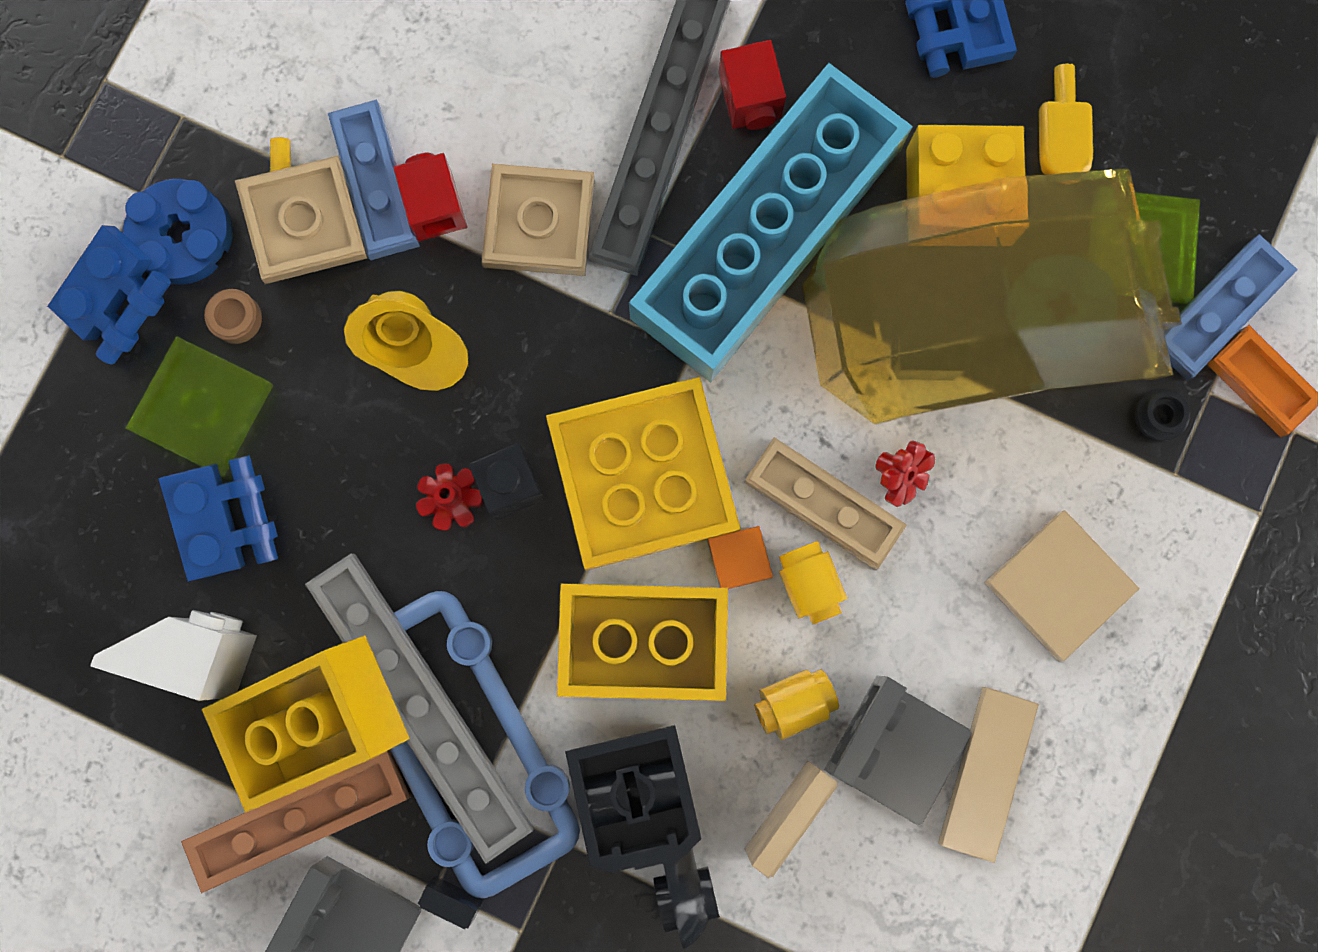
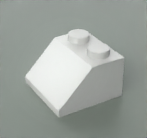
(186, 656)

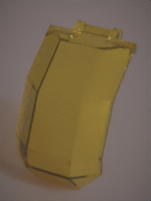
(990, 295)

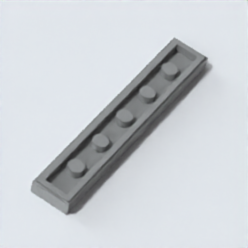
(431, 720)

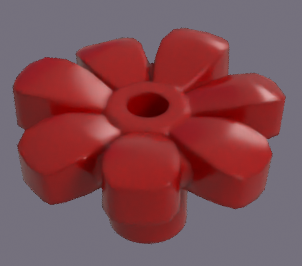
(905, 472)
(457, 503)

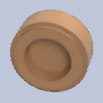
(233, 316)

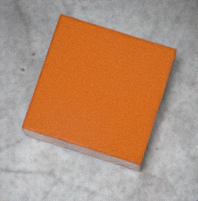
(740, 558)

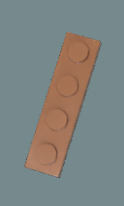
(294, 821)

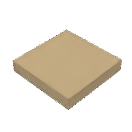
(300, 219)
(538, 219)
(1062, 585)
(789, 819)

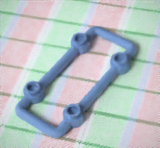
(544, 788)

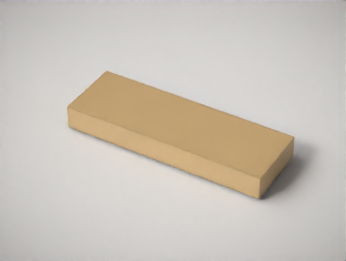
(825, 503)
(988, 774)

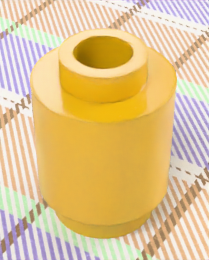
(812, 582)
(796, 703)

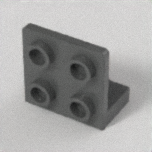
(898, 750)
(344, 913)

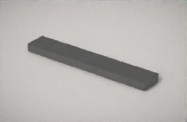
(658, 134)

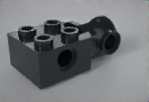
(642, 815)

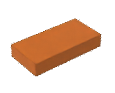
(1265, 381)

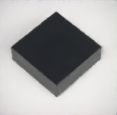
(450, 903)

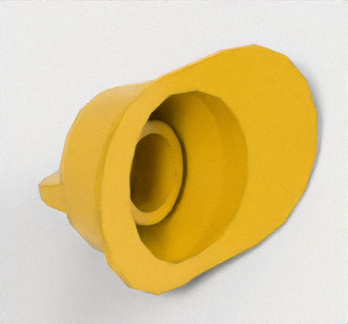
(406, 341)

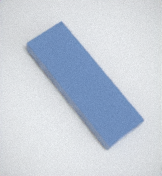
(371, 179)
(1226, 305)

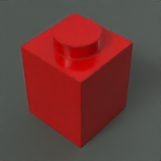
(752, 85)
(430, 196)

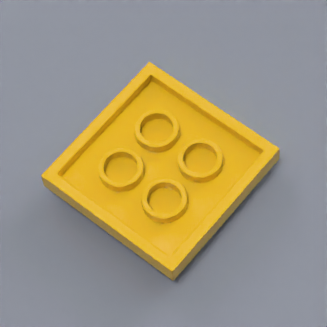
(643, 473)

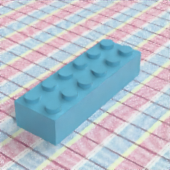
(769, 222)

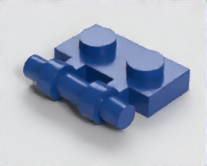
(978, 33)
(99, 285)
(204, 520)

